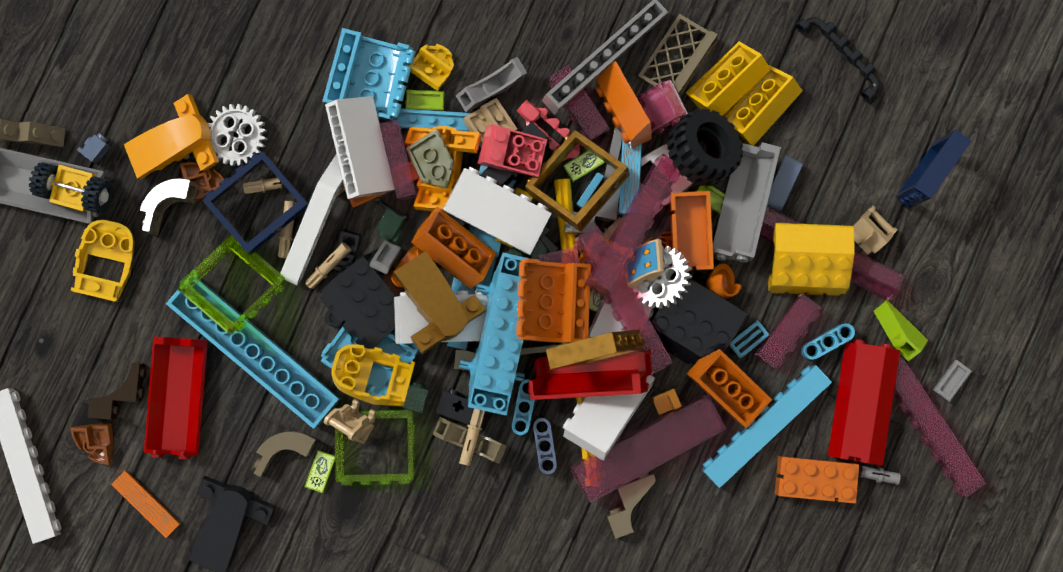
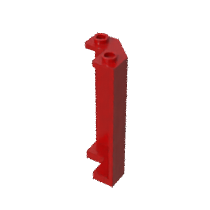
(607, 377)
(175, 397)
(864, 402)

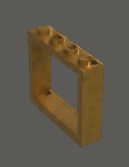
(601, 196)
(595, 348)

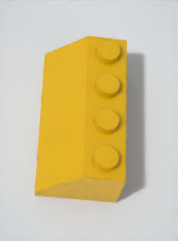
(729, 79)
(763, 105)

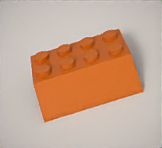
(553, 301)

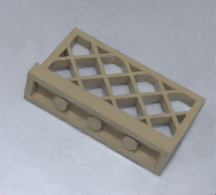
(694, 61)

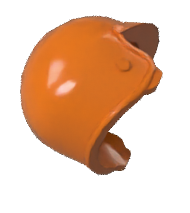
(722, 281)

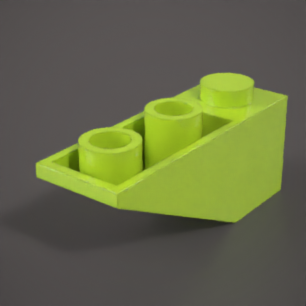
(900, 331)

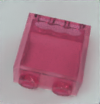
(662, 106)

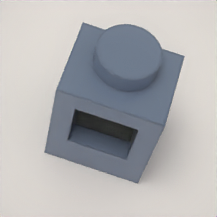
(95, 148)

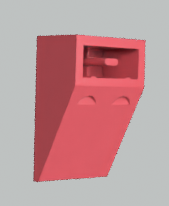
(512, 151)

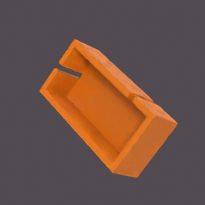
(692, 228)
(817, 479)

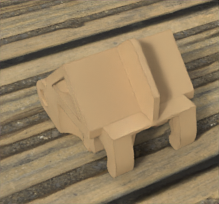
(869, 235)
(351, 421)

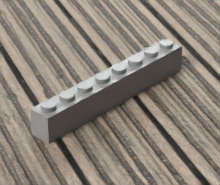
(604, 56)

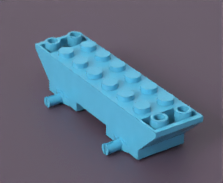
(499, 347)

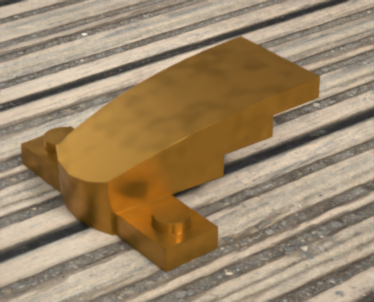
(435, 302)

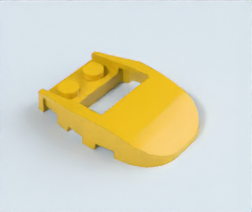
(107, 241)
(352, 371)

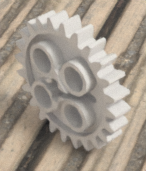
(251, 141)
(671, 288)

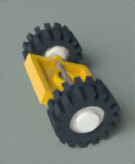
(71, 188)

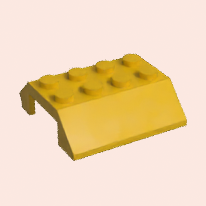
(812, 259)

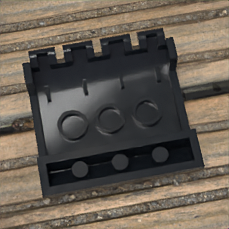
(364, 301)
(697, 323)

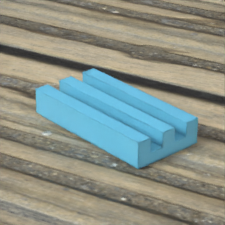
(589, 190)
(736, 349)

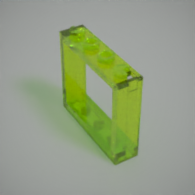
(210, 262)
(366, 479)

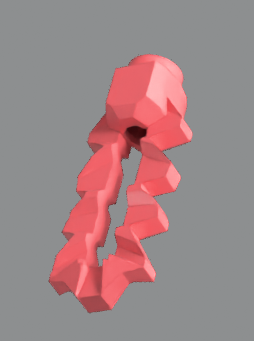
(531, 113)

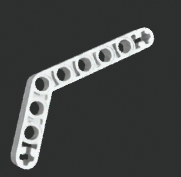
(313, 223)

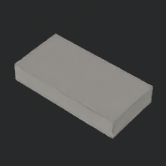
(385, 257)
(952, 380)

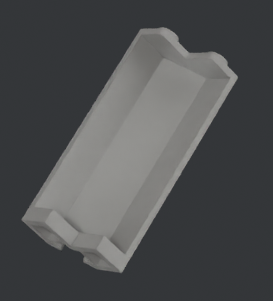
(14, 185)
(745, 204)

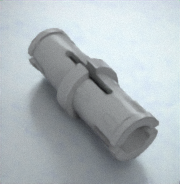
(879, 475)

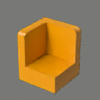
(666, 401)

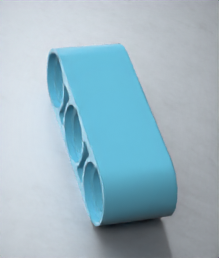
(837, 340)
(520, 416)

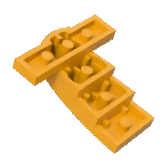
(173, 141)
(457, 142)

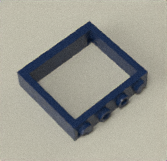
(933, 169)
(276, 226)

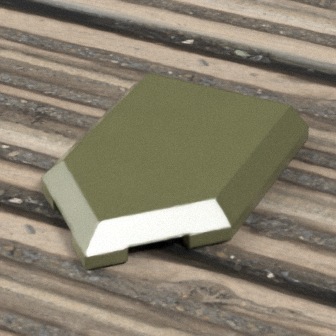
(432, 159)

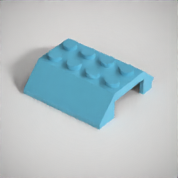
(370, 69)
(380, 374)

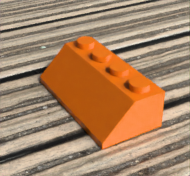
(624, 106)
(454, 248)
(729, 387)

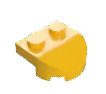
(433, 65)

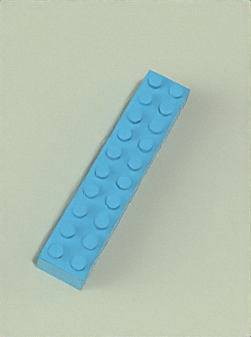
(260, 358)

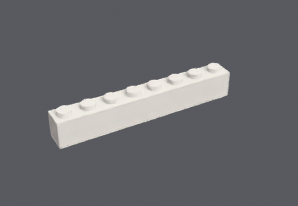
(25, 469)

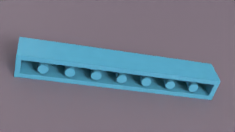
(766, 425)

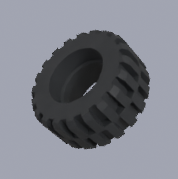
(690, 157)

